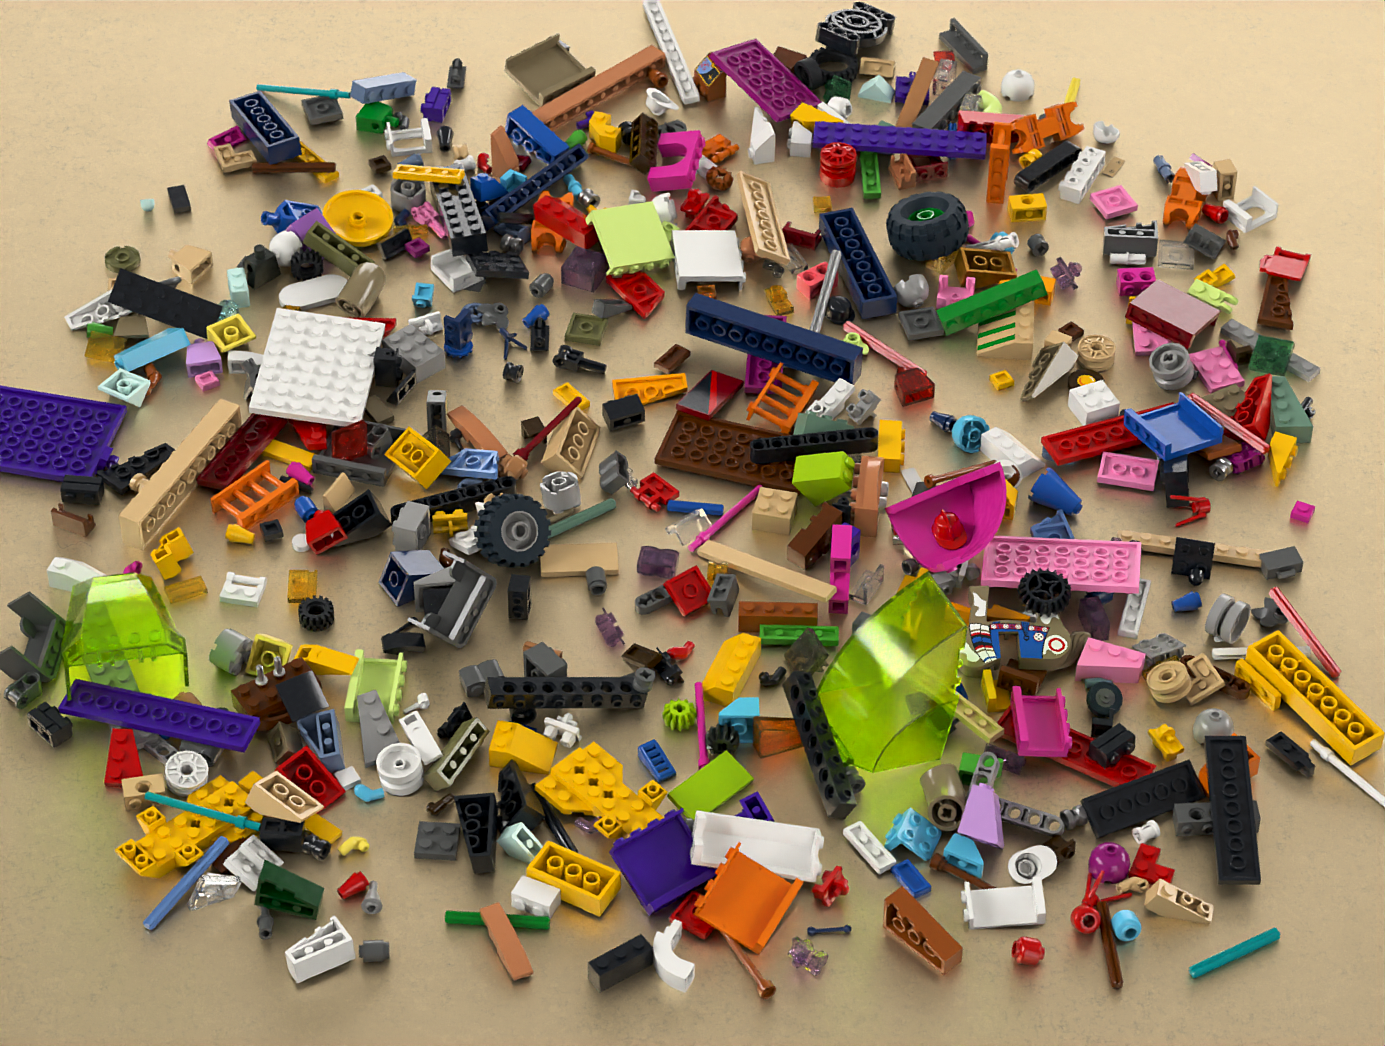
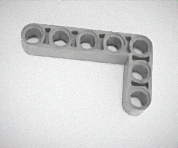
(1008, 806)

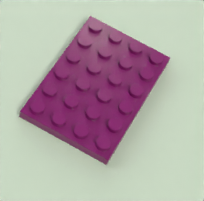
(764, 78)

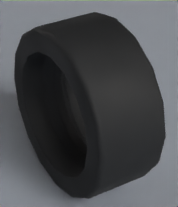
(808, 73)

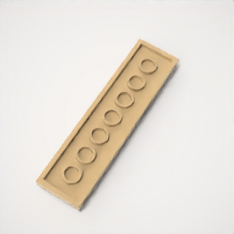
(762, 218)

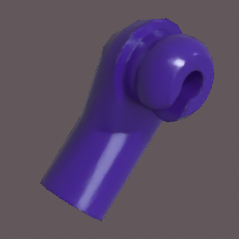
(585, 123)

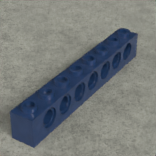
(534, 185)

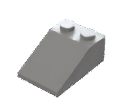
(437, 580)

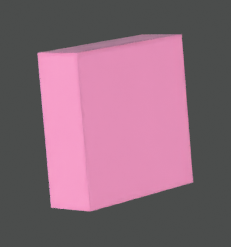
(207, 380)

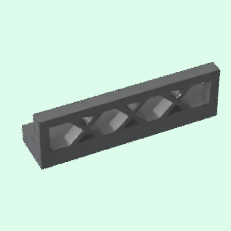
(965, 47)

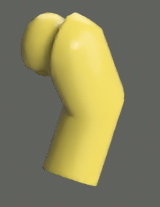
(356, 843)

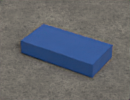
(910, 878)

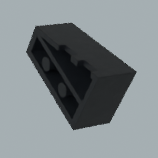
(1175, 477)

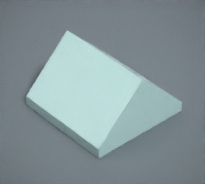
(126, 387)

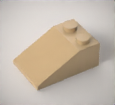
(281, 799)

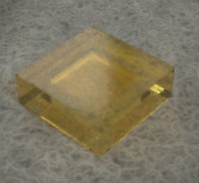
(822, 204)

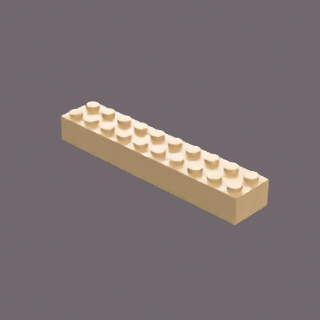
(178, 475)

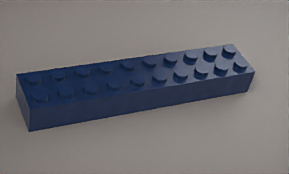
(773, 339)

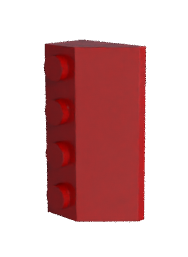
(565, 221)

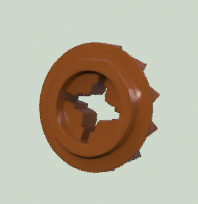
(718, 183)

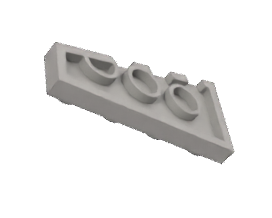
(375, 727)

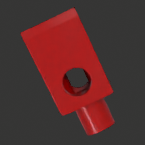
(323, 531)

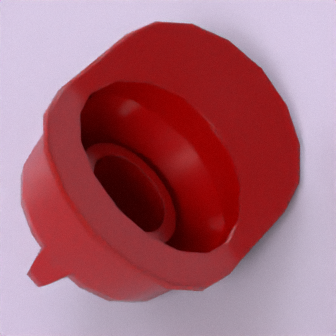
(949, 531)

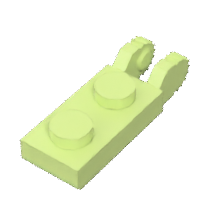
(1212, 296)

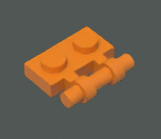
(718, 148)

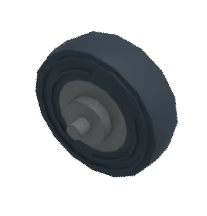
(1104, 697)

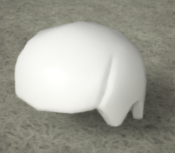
(1105, 134)

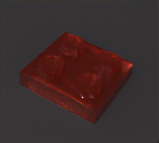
(350, 441)

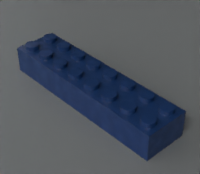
(858, 263)

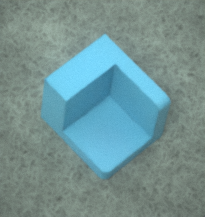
(512, 179)

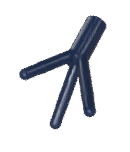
(508, 338)

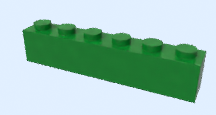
(991, 302)

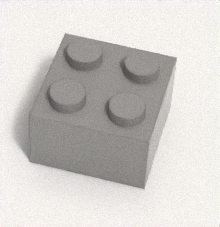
(412, 527)

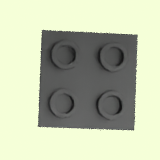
(1204, 241)

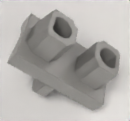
(864, 407)

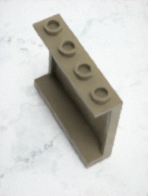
(547, 70)

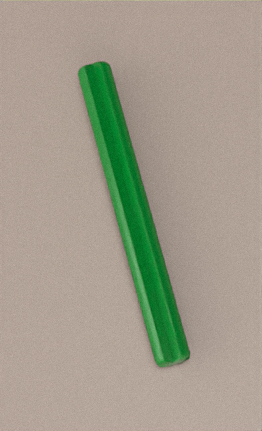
(519, 921)

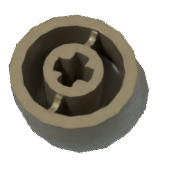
(361, 290)
(944, 796)

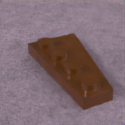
(1275, 304)

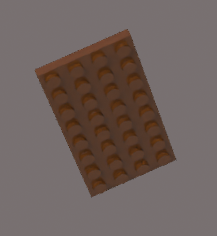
(722, 451)

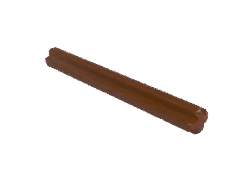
(294, 167)
(1110, 945)

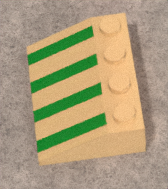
(1008, 334)

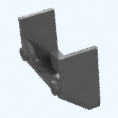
(462, 605)
(45, 637)

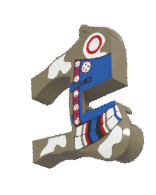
(1039, 644)

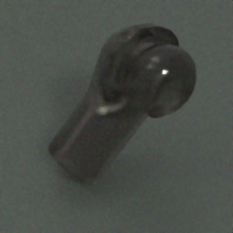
(777, 268)

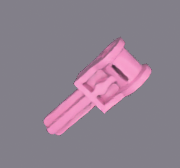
(427, 215)

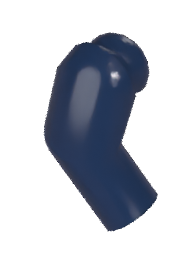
(401, 218)

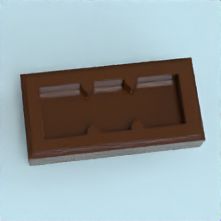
(672, 359)

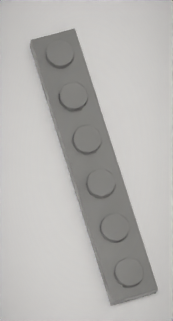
(1246, 336)

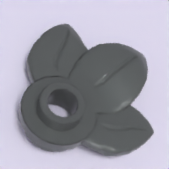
(492, 315)
(1269, 614)

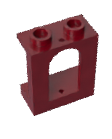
(928, 172)

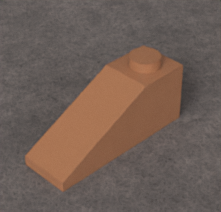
(502, 153)

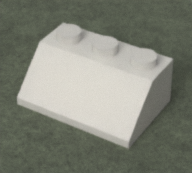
(1002, 445)

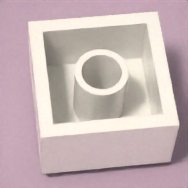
(1093, 403)

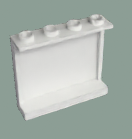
(707, 256)

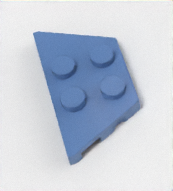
(474, 464)
(1052, 527)

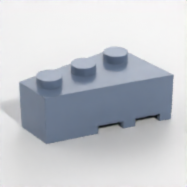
(324, 739)

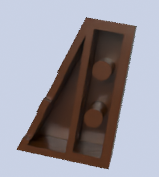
(815, 539)

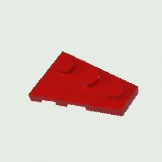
(311, 434)
(122, 758)

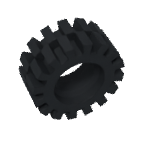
(306, 257)
(316, 605)

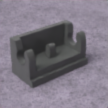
(723, 593)

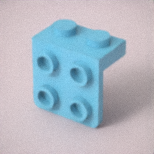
(914, 833)

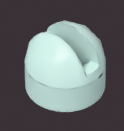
(147, 204)

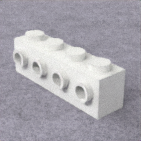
(1082, 174)

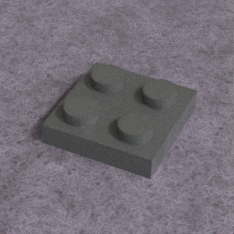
(321, 109)
(921, 323)
(437, 840)

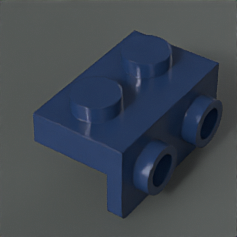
(458, 329)

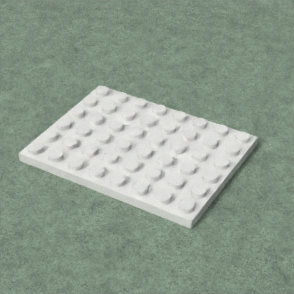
(317, 368)

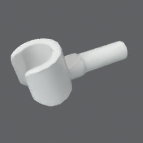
(423, 703)

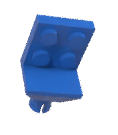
(286, 214)

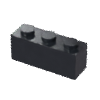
(620, 963)

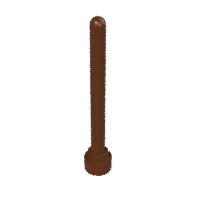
(939, 862)

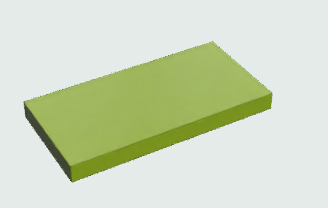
(711, 786)

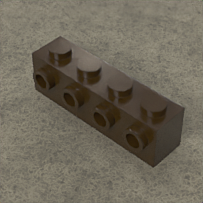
(643, 143)

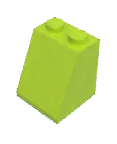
(823, 475)

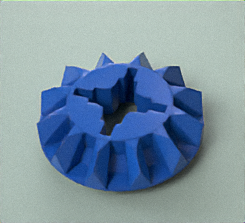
(459, 353)

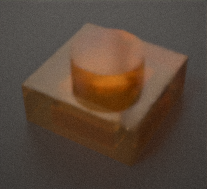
(707, 290)

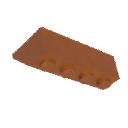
(775, 613)

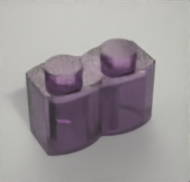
(657, 562)

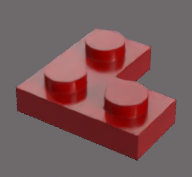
(1146, 865)

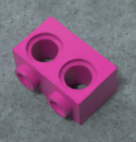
(1134, 280)

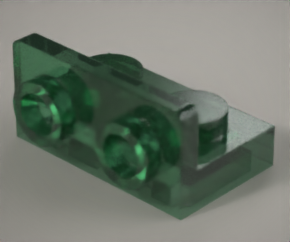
(837, 88)

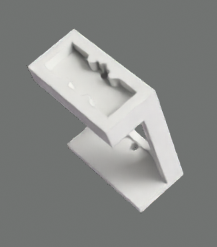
(423, 132)
(1242, 219)

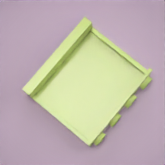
(631, 238)

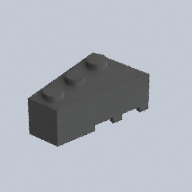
(1135, 239)

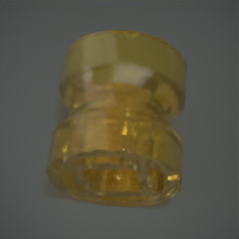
(713, 569)

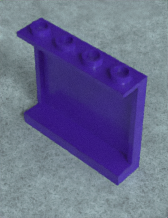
(659, 862)

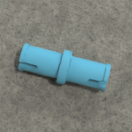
(573, 185)

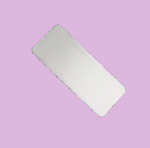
(911, 477)

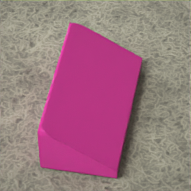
(231, 136)

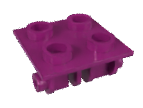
(1246, 459)

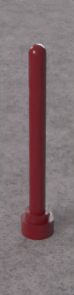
(524, 452)

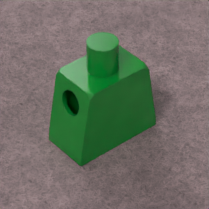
(374, 118)

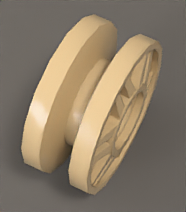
(1096, 352)
(1169, 681)

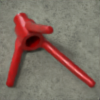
(1090, 896)

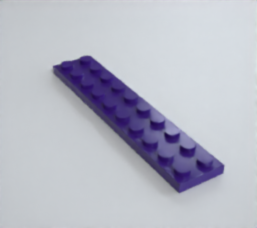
(902, 140)
(160, 715)

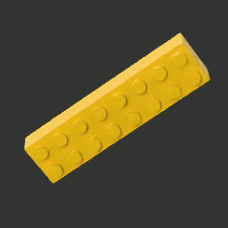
(1315, 698)

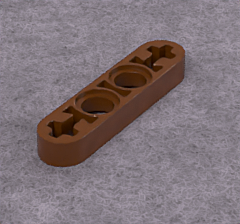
(1234, 683)

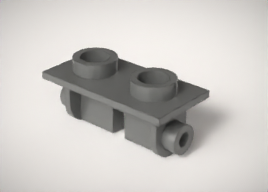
(456, 74)

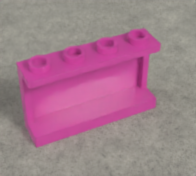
(1040, 724)

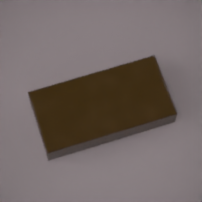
(641, 656)

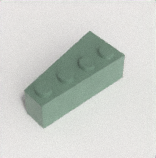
(1287, 413)

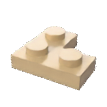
(233, 161)
(1206, 680)

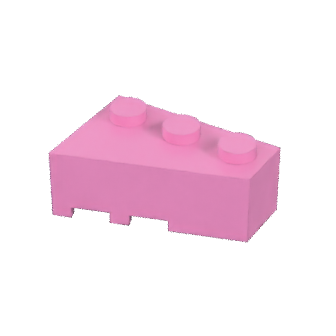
(1109, 662)

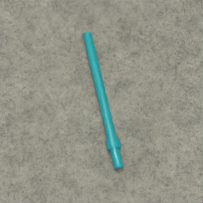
(332, 93)
(239, 821)

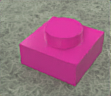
(1302, 511)

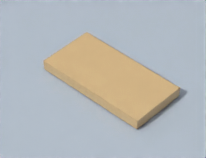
(578, 558)

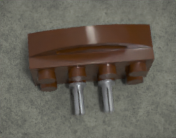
(260, 696)

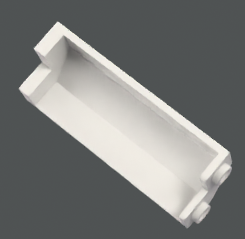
(779, 847)

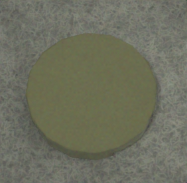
(125, 258)

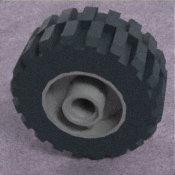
(512, 530)

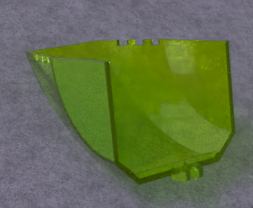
(897, 680)

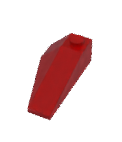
(1255, 408)

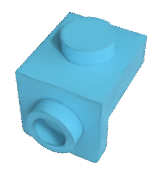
(423, 295)

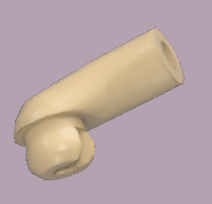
(1134, 884)

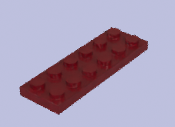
(241, 451)

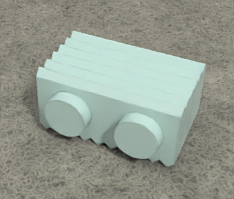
(238, 287)

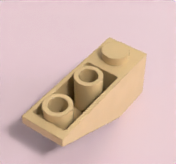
(1175, 903)

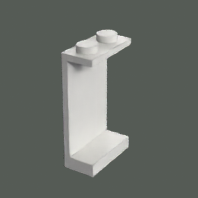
(1004, 906)

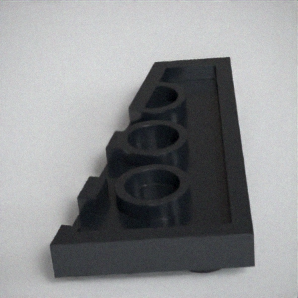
(120, 475)

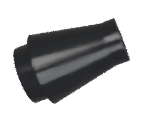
(445, 137)

